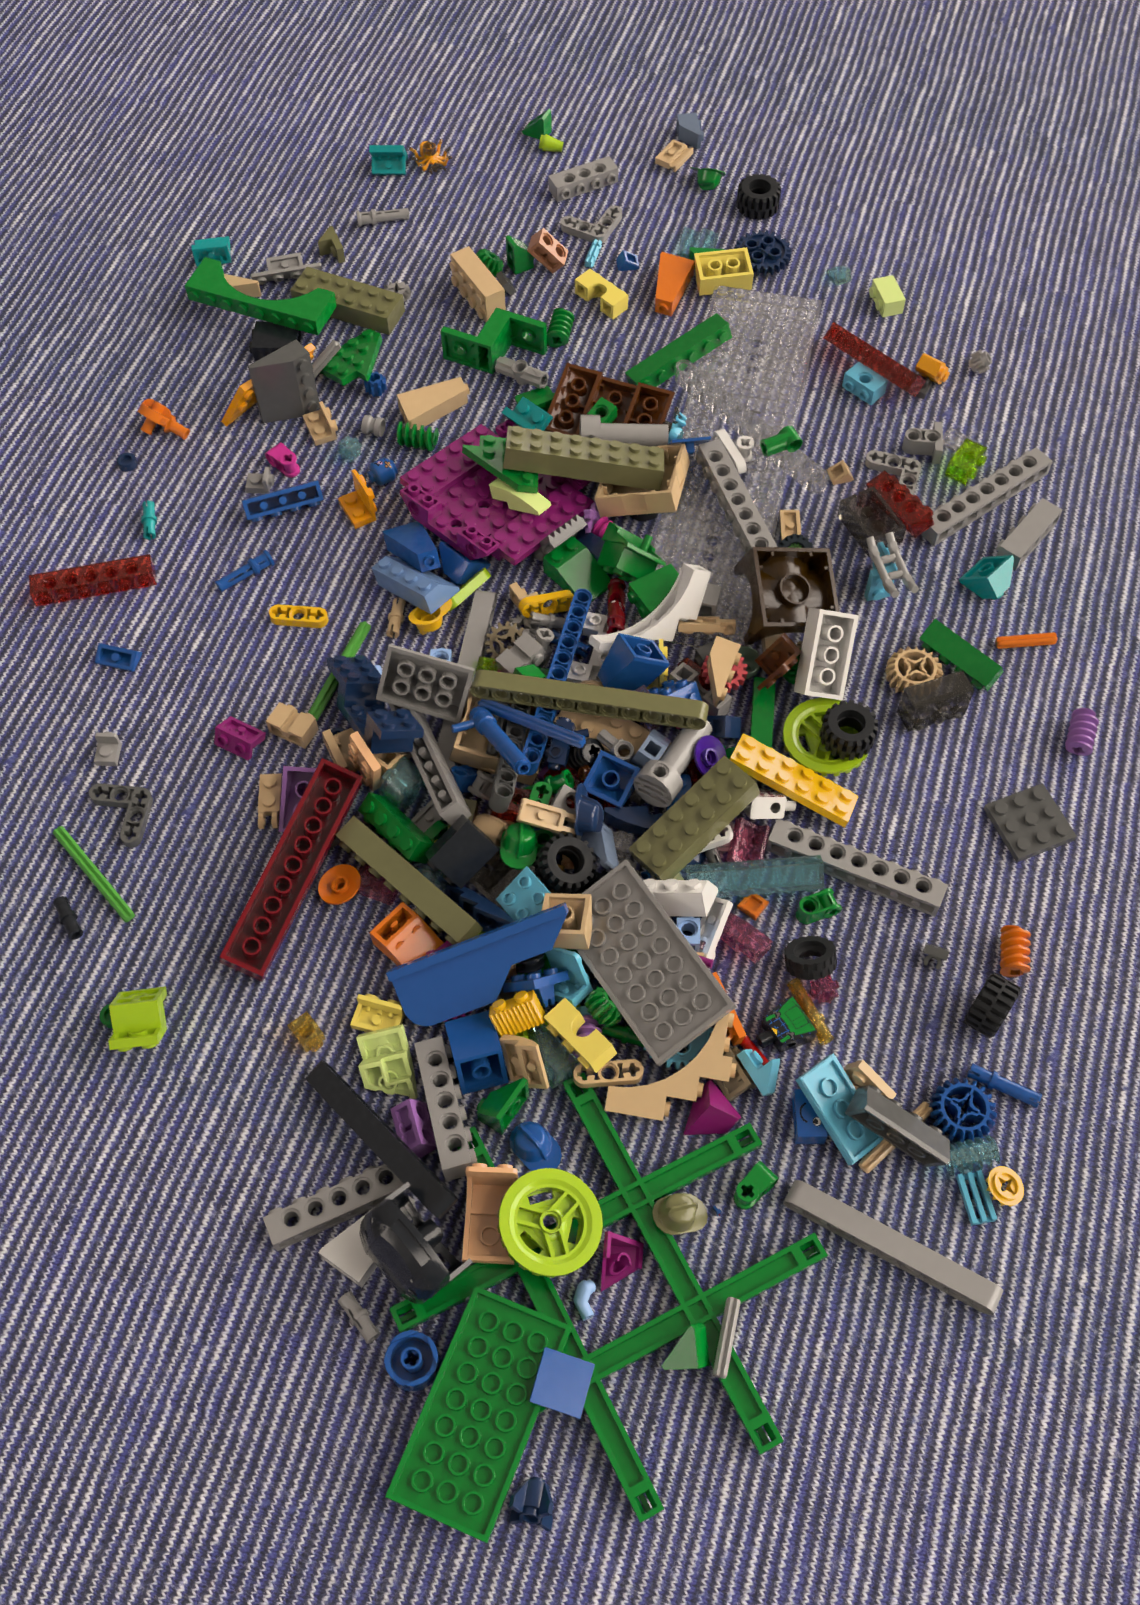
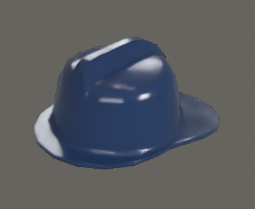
(588, 812)

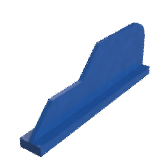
(472, 970)

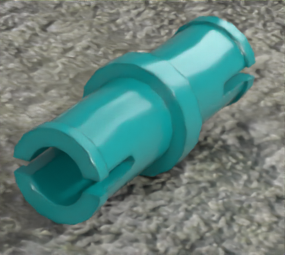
(149, 520)

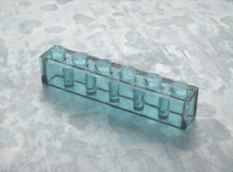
(761, 876)

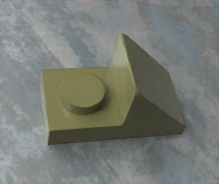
(331, 244)

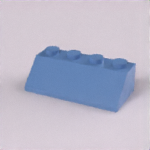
(420, 589)

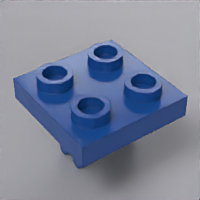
(539, 982)

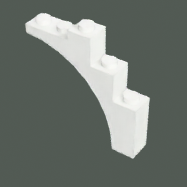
(680, 604)

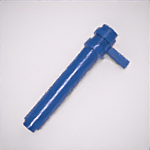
(487, 725)

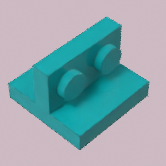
(388, 159)
(528, 415)

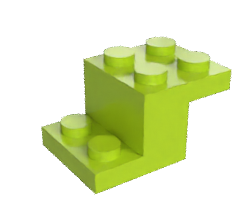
(137, 1019)

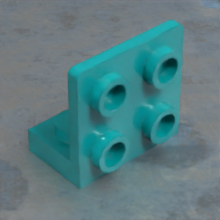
(212, 248)

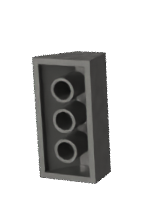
(899, 1127)

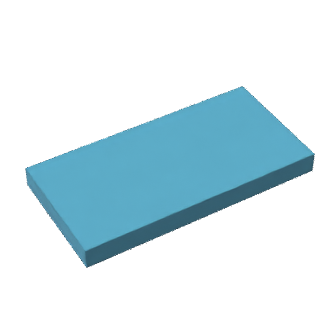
(830, 1094)

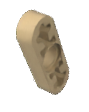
(626, 1078)

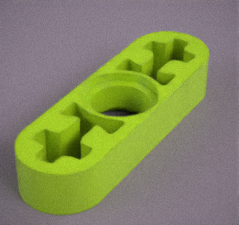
(469, 587)

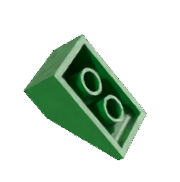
(575, 568)

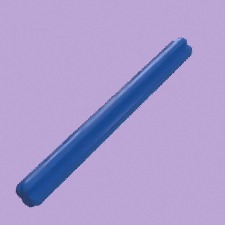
(533, 723)

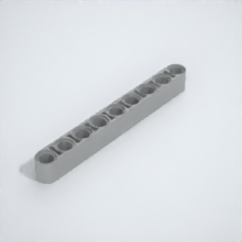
(894, 1247)

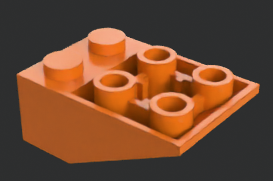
(404, 935)

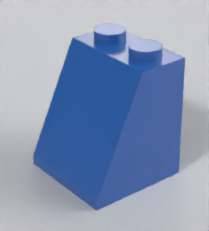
(632, 663)
(476, 1052)

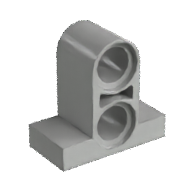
(925, 442)

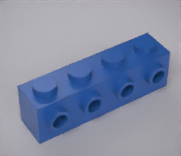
(283, 499)

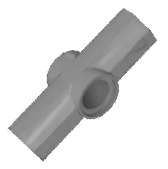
(522, 372)

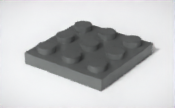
(1029, 822)

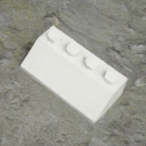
(684, 897)

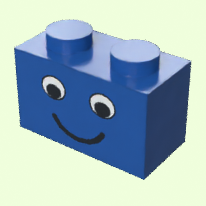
(807, 1125)

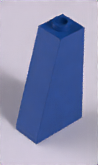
(413, 546)

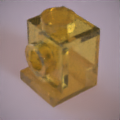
(304, 1026)

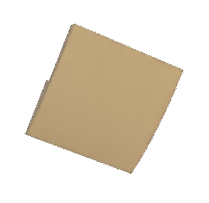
(524, 1060)

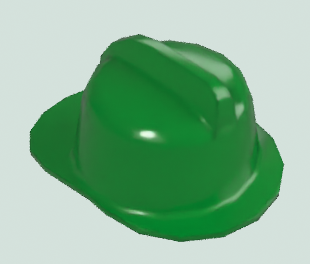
(708, 178)
(518, 846)

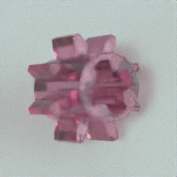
(824, 989)

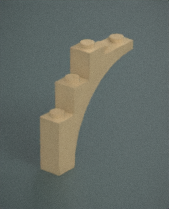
(650, 1099)

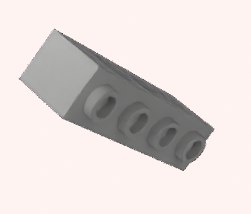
(583, 178)

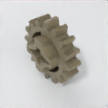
(497, 639)

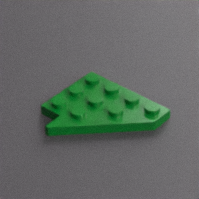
(354, 358)
(491, 457)

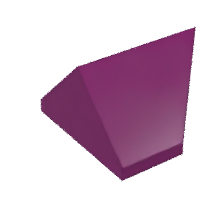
(711, 1113)
(620, 1258)

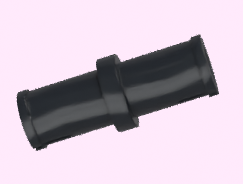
(68, 917)

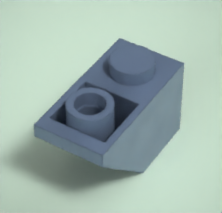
(689, 129)
(651, 749)

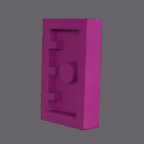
(238, 737)

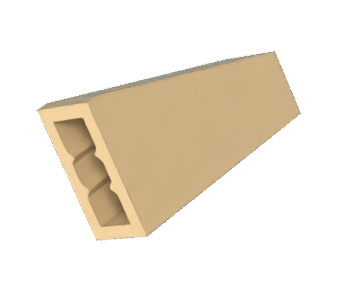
(432, 401)

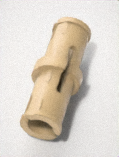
(395, 618)

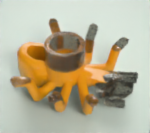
(430, 155)

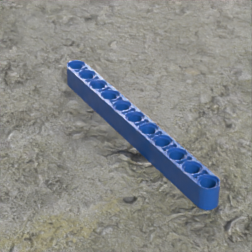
(559, 670)

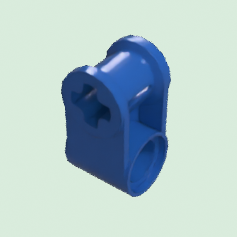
(464, 776)

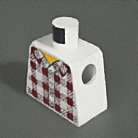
(769, 805)

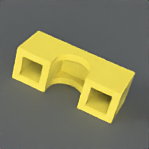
(612, 299)
(592, 1050)

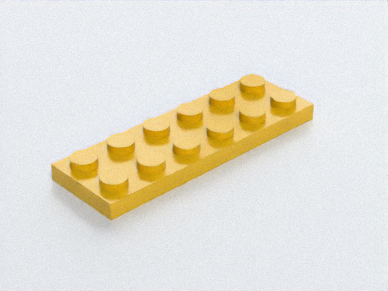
(794, 780)

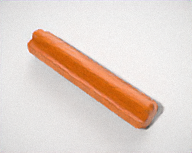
(1026, 640)

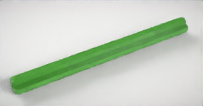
(331, 683)
(94, 874)

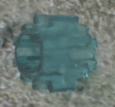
(349, 448)

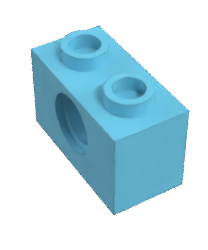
(864, 383)

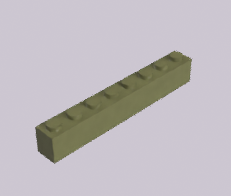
(408, 881)

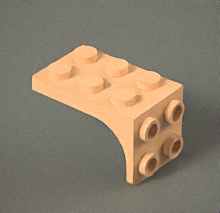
(363, 759)
(484, 1196)

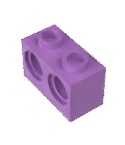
(414, 1126)

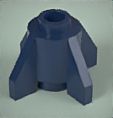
(532, 1504)

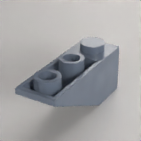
(603, 846)

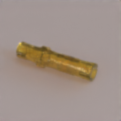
(807, 1005)

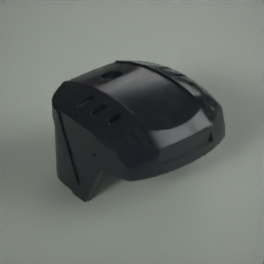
(408, 1250)

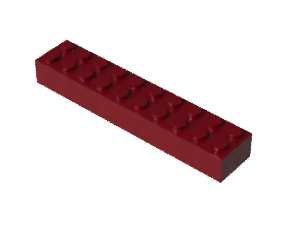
(291, 870)

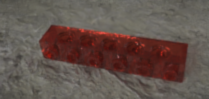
(874, 359)
(92, 580)

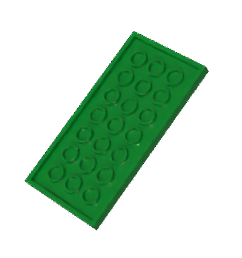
(477, 1416)

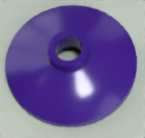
(707, 753)

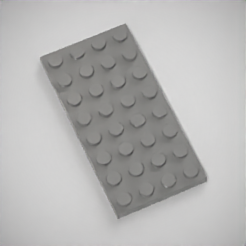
(650, 966)

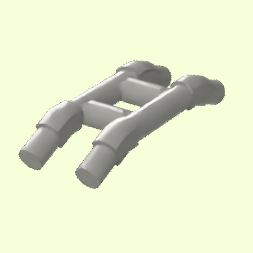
(894, 556)

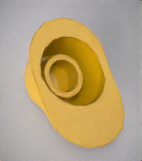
(429, 622)

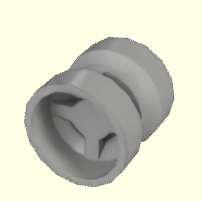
(373, 425)

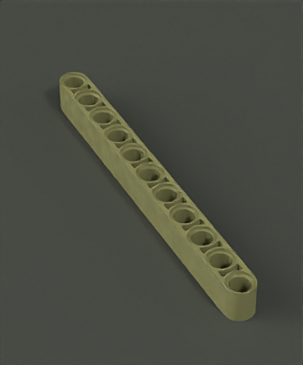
(590, 699)

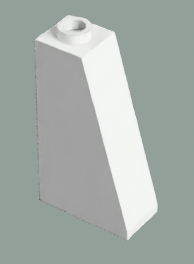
(348, 1254)

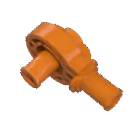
(159, 414)

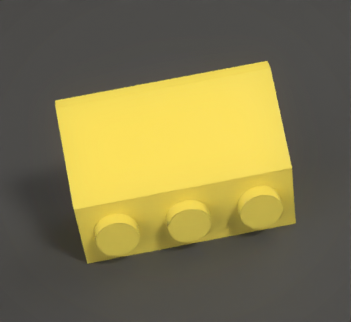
(723, 268)

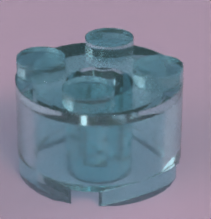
(402, 783)

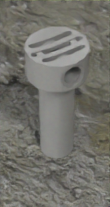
(641, 434)
(661, 779)

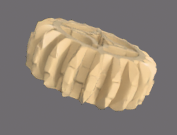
(913, 667)

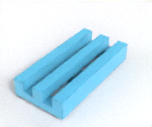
(978, 1175)

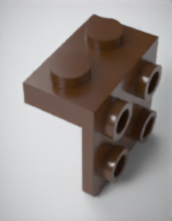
(777, 660)

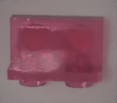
(748, 841)

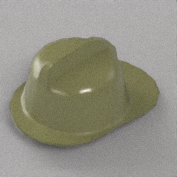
(679, 1214)

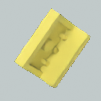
(376, 1014)

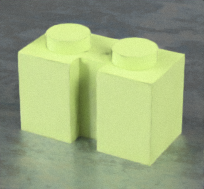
(887, 296)

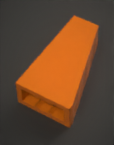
(672, 282)

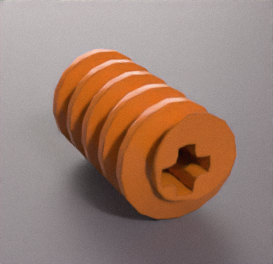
(1014, 951)

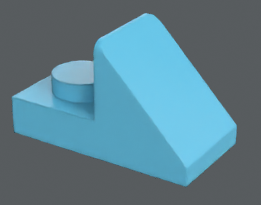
(763, 1076)

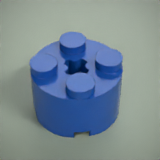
(397, 1360)

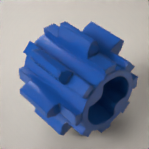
(376, 384)

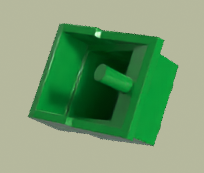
(627, 554)

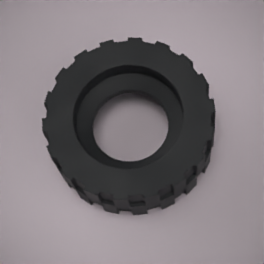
(810, 968)

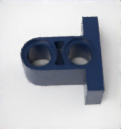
(725, 726)

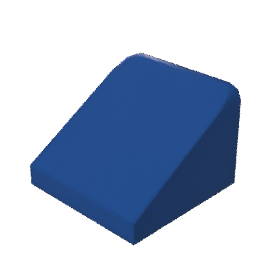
(627, 261)

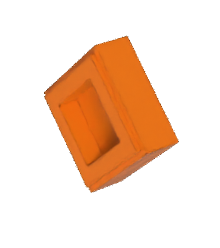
(753, 905)

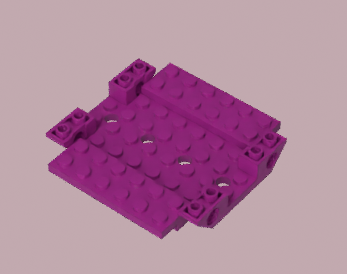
(452, 488)

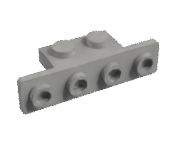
(282, 268)

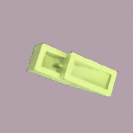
(521, 501)

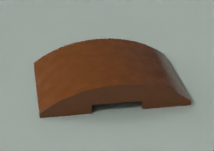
(583, 387)

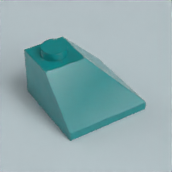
(989, 576)

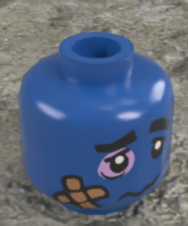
(382, 471)

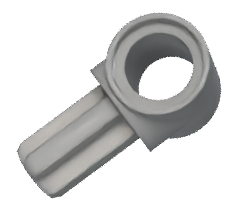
(616, 745)

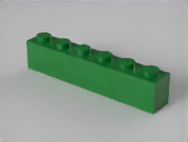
(688, 347)

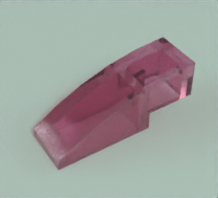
(745, 938)

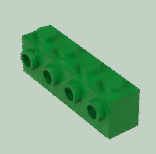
(961, 655)
(395, 827)

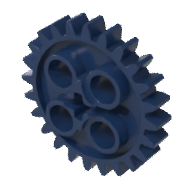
(766, 251)

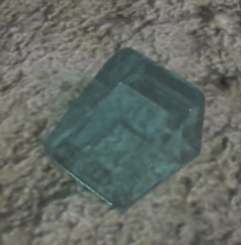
(839, 274)

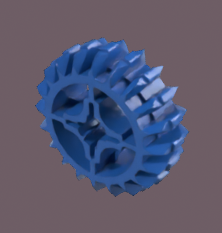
(982, 1116)

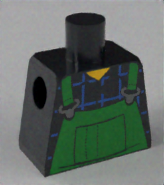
(786, 1027)

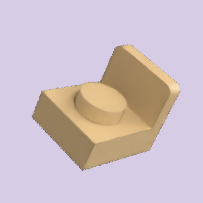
(518, 594)

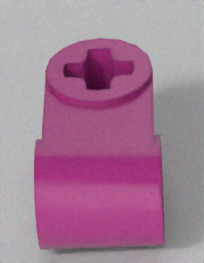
(283, 460)

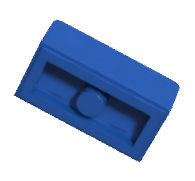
(117, 657)

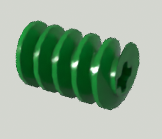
(560, 327)
(417, 438)

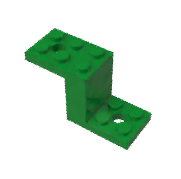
(494, 340)

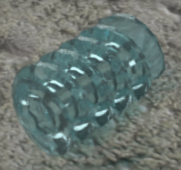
(973, 1153)

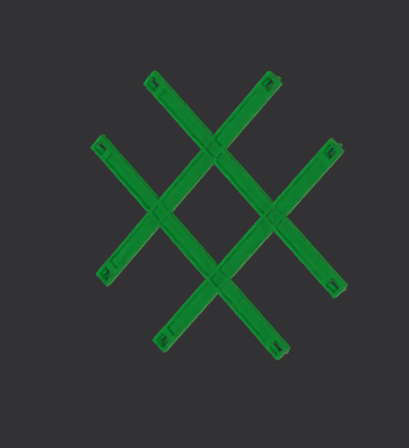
(637, 1198)

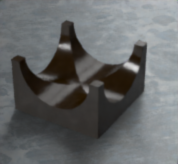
(785, 586)

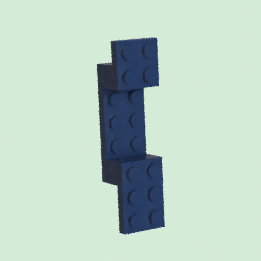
(357, 692)

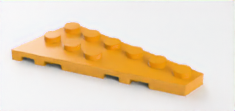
(245, 397)

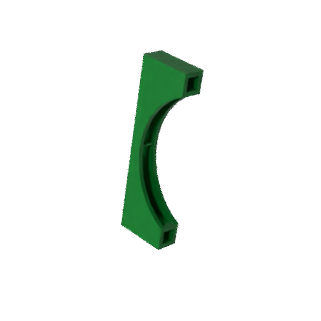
(302, 313)

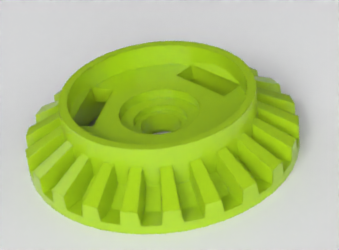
(807, 721)
(570, 1201)

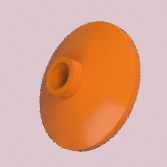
(334, 879)

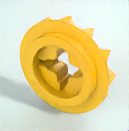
(1014, 1189)

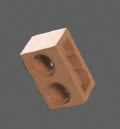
(547, 250)

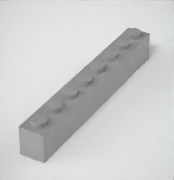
(436, 773)

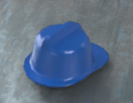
(535, 1146)

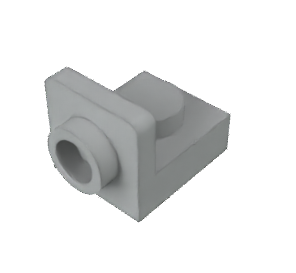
(259, 482)
(107, 749)

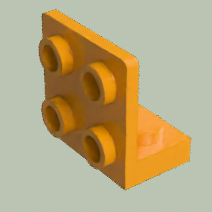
(359, 503)

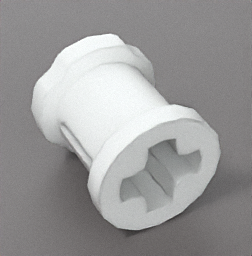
(744, 446)

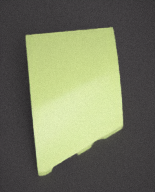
(387, 1062)

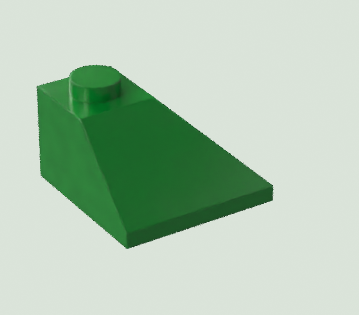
(503, 1105)

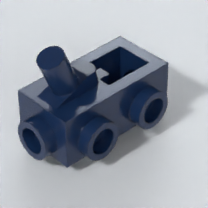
(558, 753)

